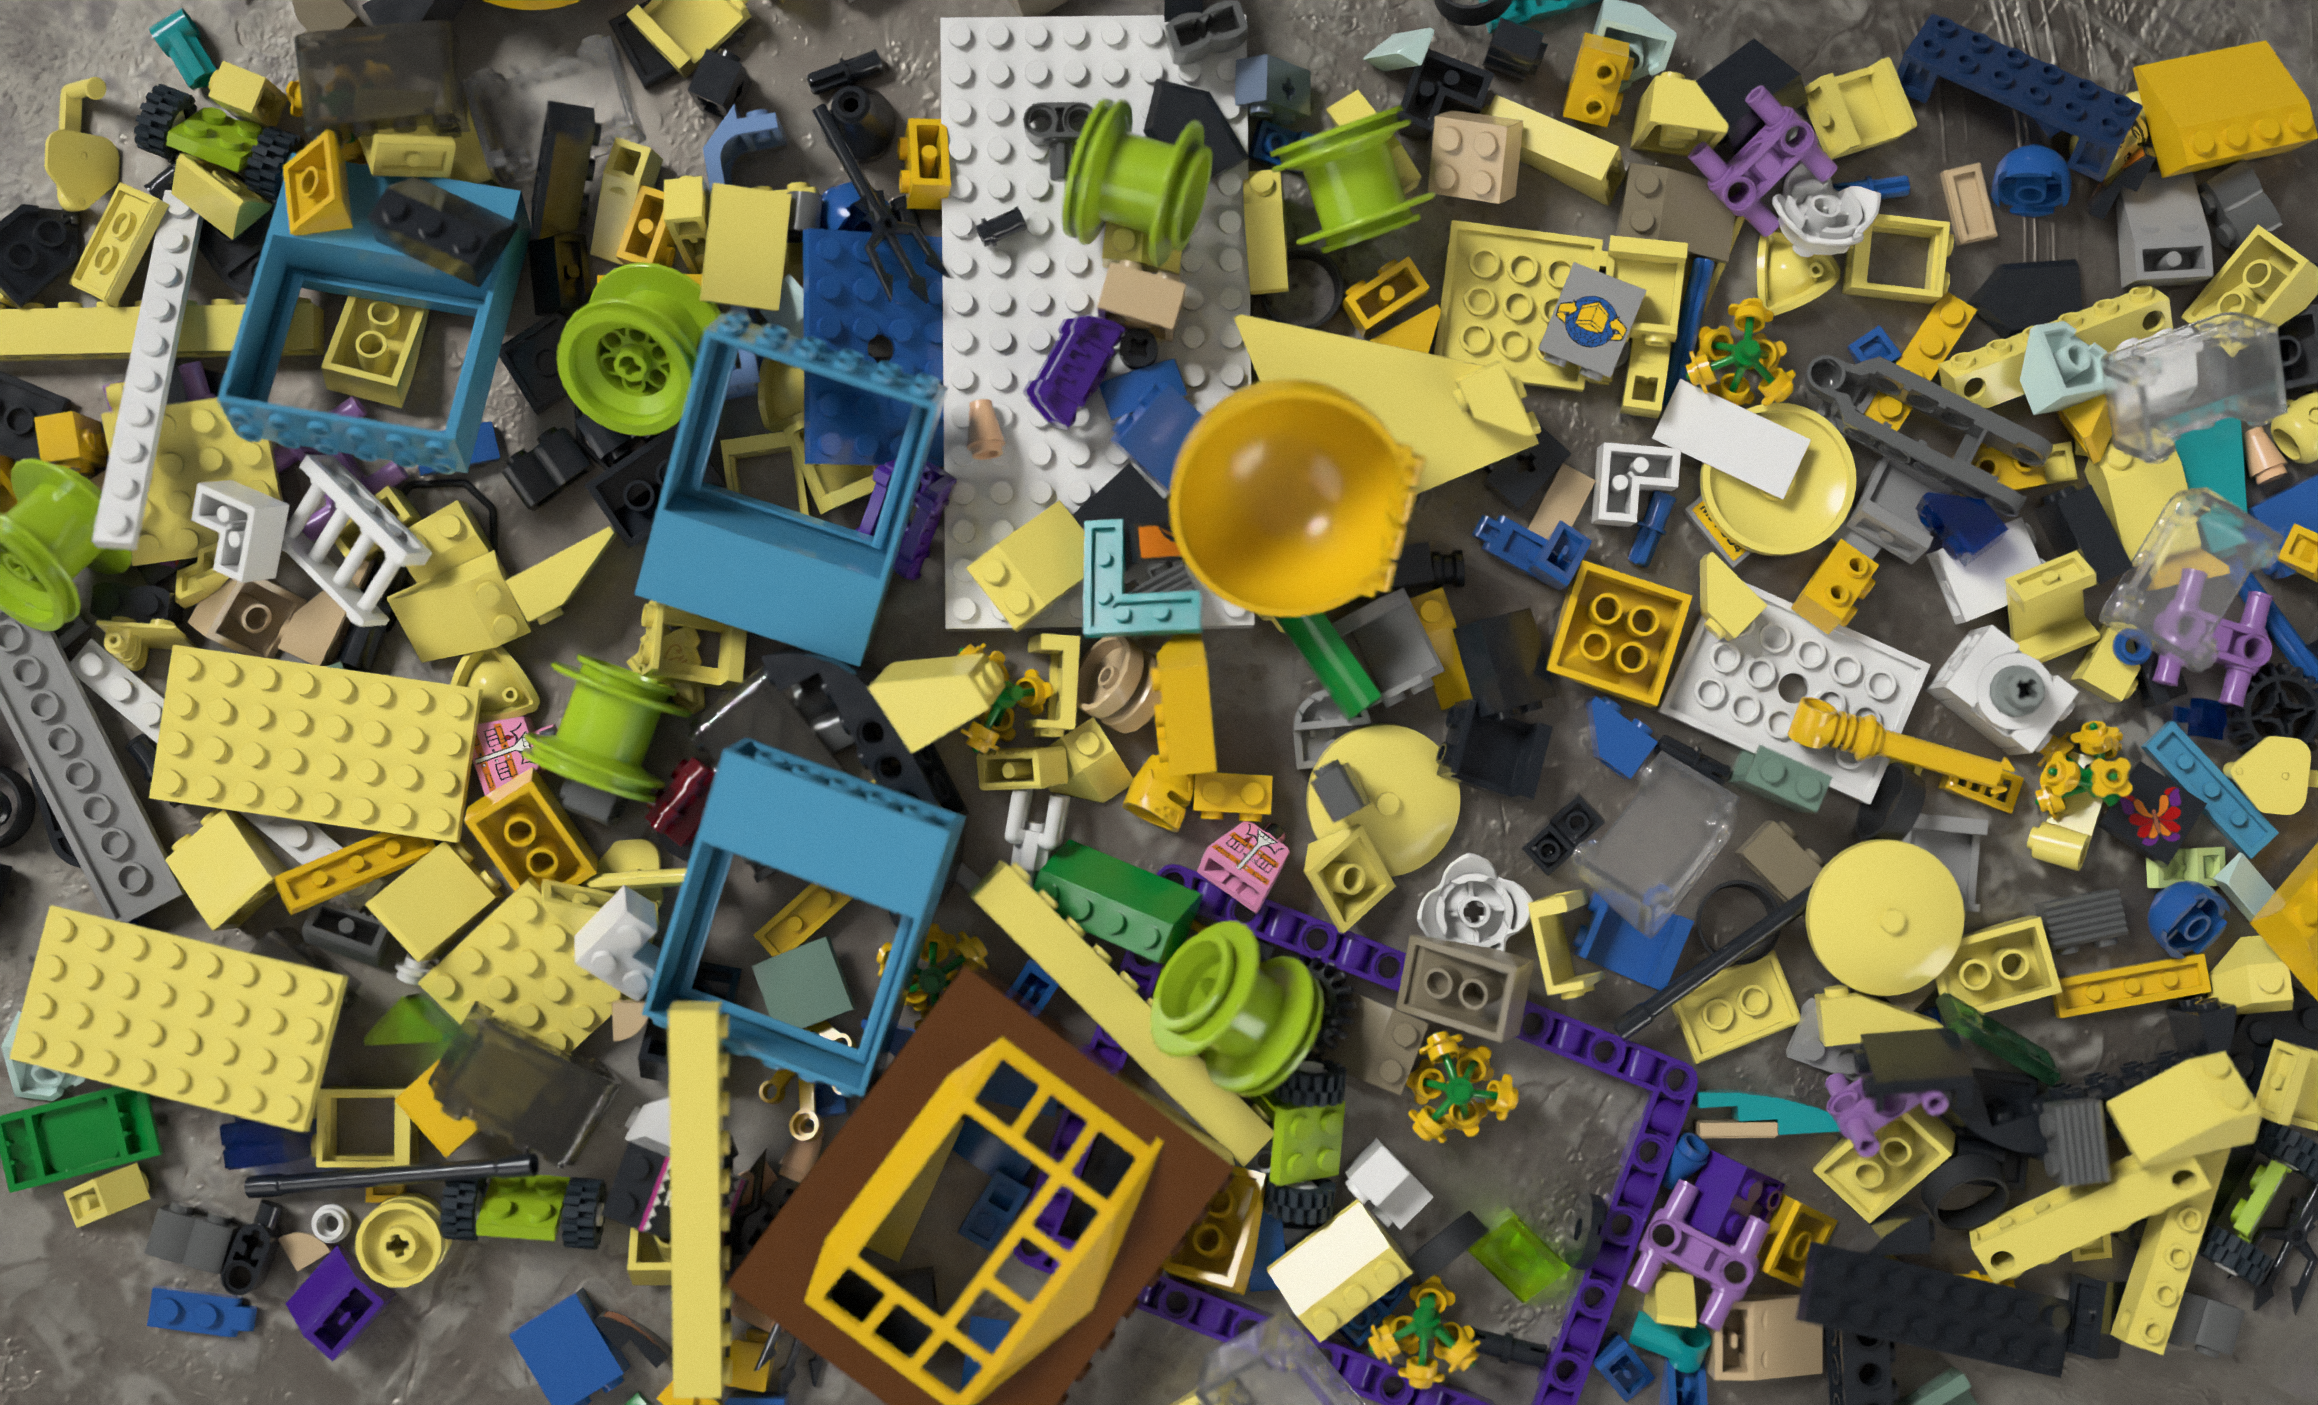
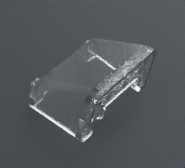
(2189, 576)
(1659, 843)

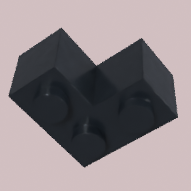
(1444, 84)

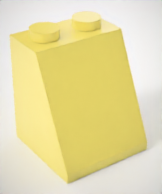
(936, 694)
(225, 869)
(436, 900)

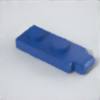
(1509, 542)
(200, 1312)

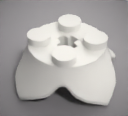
(1820, 217)
(1474, 880)

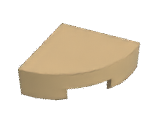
(627, 1018)
(304, 1248)

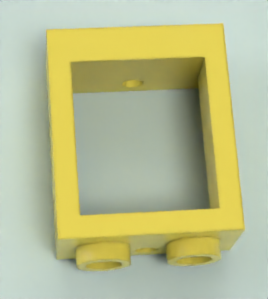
(1936, 277)
(757, 446)
(325, 1141)

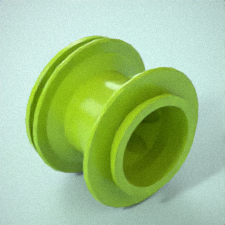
(1353, 180)
(1135, 181)
(614, 354)
(49, 543)
(606, 729)
(1243, 1012)

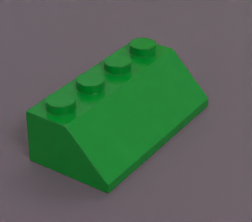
(1119, 901)

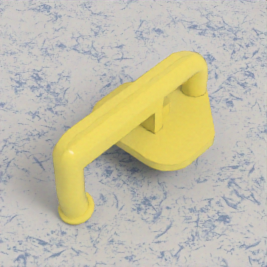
(76, 161)
(2275, 775)
(636, 866)

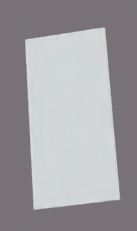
(1731, 439)

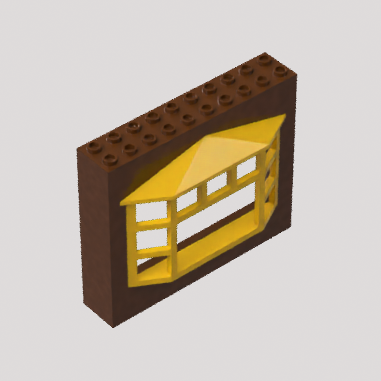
(894, 1136)

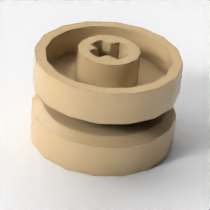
(1117, 684)

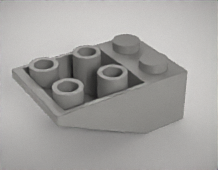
(2163, 233)

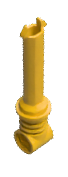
(1821, 724)

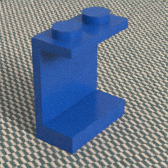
(1622, 949)

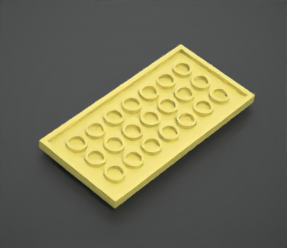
(316, 743)
(179, 1018)

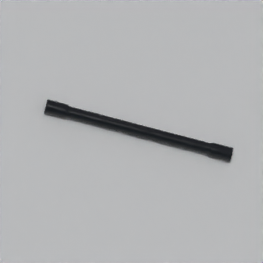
(1645, 1012)
(502, 1167)

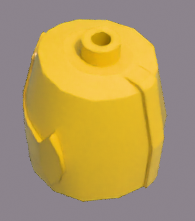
(1158, 796)

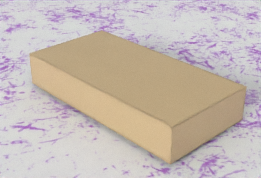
(1968, 204)
(1561, 501)
(1734, 1129)

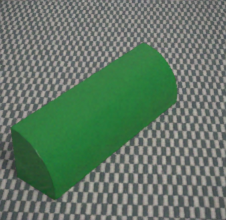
(1331, 662)

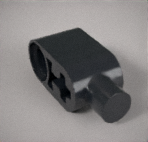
(262, 1256)

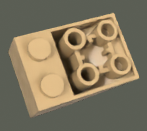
(1764, 1341)

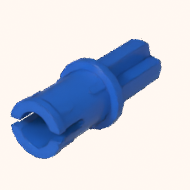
(1888, 187)
(1651, 528)

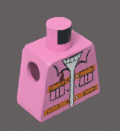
(500, 749)
(1246, 862)

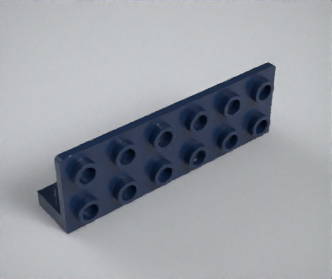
(2022, 83)

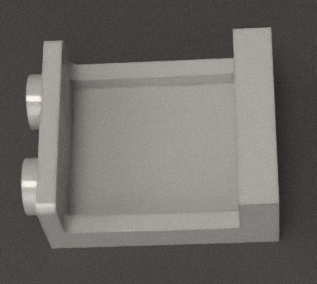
(1888, 509)
(1956, 845)

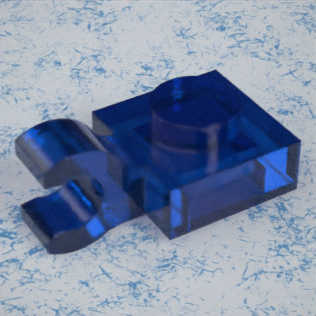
(2204, 718)

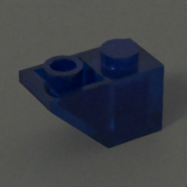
(1963, 524)

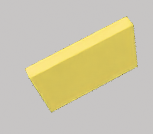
(118, 243)
(745, 247)
(1736, 1008)

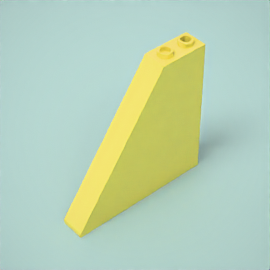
(1399, 384)

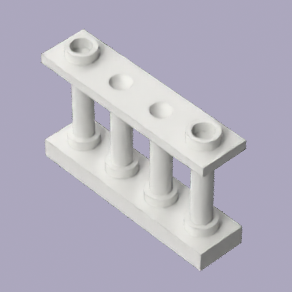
(375, 524)

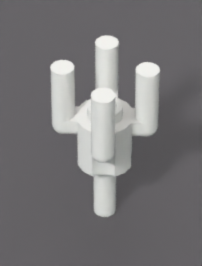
(1035, 839)

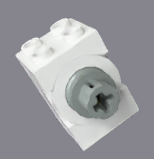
(2002, 691)

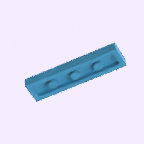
(2201, 777)

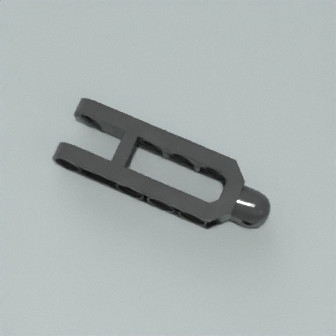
(1841, 385)

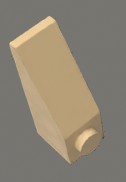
(320, 625)

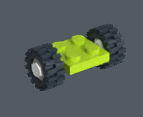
(170, 127)
(1307, 1143)
(526, 1209)
(2234, 1254)

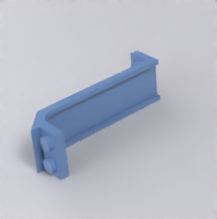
(729, 141)

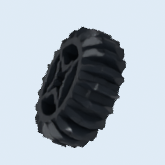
(2273, 698)
(1337, 1013)

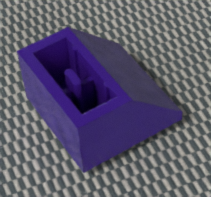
(1729, 1196)
(337, 1303)

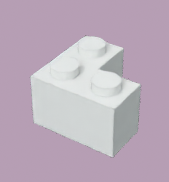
(1623, 472)
(248, 526)
(617, 944)
(1387, 1184)

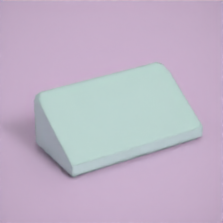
(1401, 50)
(2244, 886)

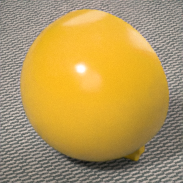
(1292, 498)

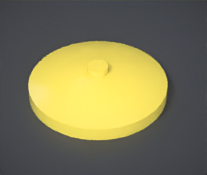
(1813, 503)
(1409, 805)
(1885, 917)

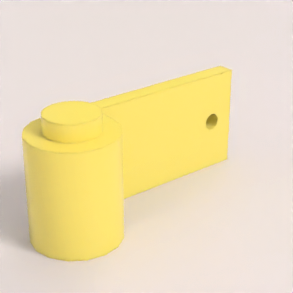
(2068, 838)

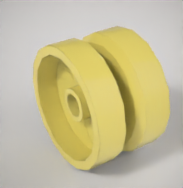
(382, 1238)

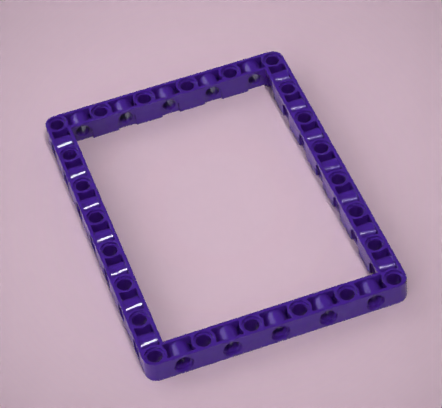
(1558, 1033)

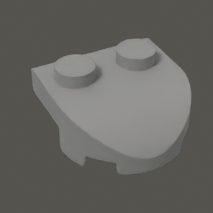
(1319, 725)
(1808, 1049)

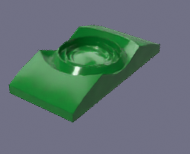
(77, 1137)

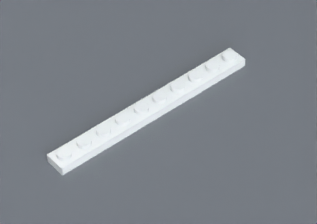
(148, 378)
(144, 708)

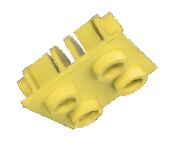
(131, 640)

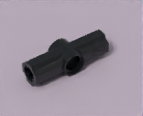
(363, 643)

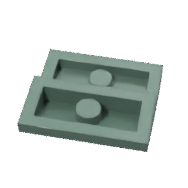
(804, 984)

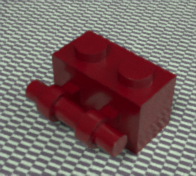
(683, 804)

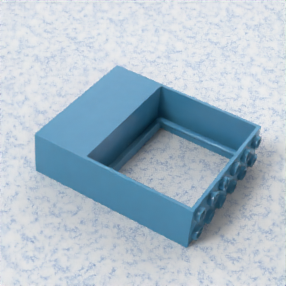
(360, 267)
(765, 562)
(829, 833)

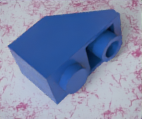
(1615, 739)

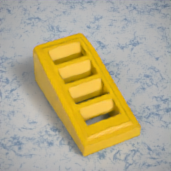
(1950, 785)

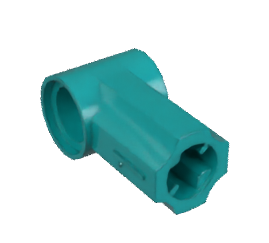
(181, 41)
(1681, 1344)

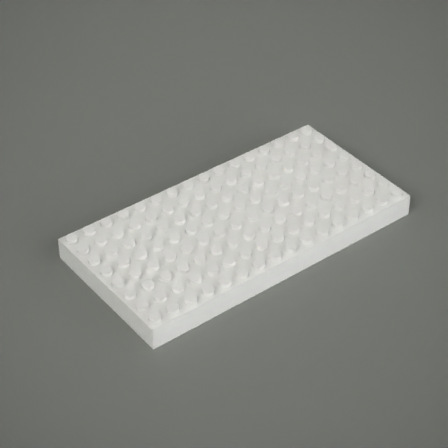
(1012, 297)

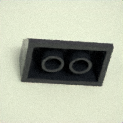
(563, 169)
(441, 229)
(634, 485)

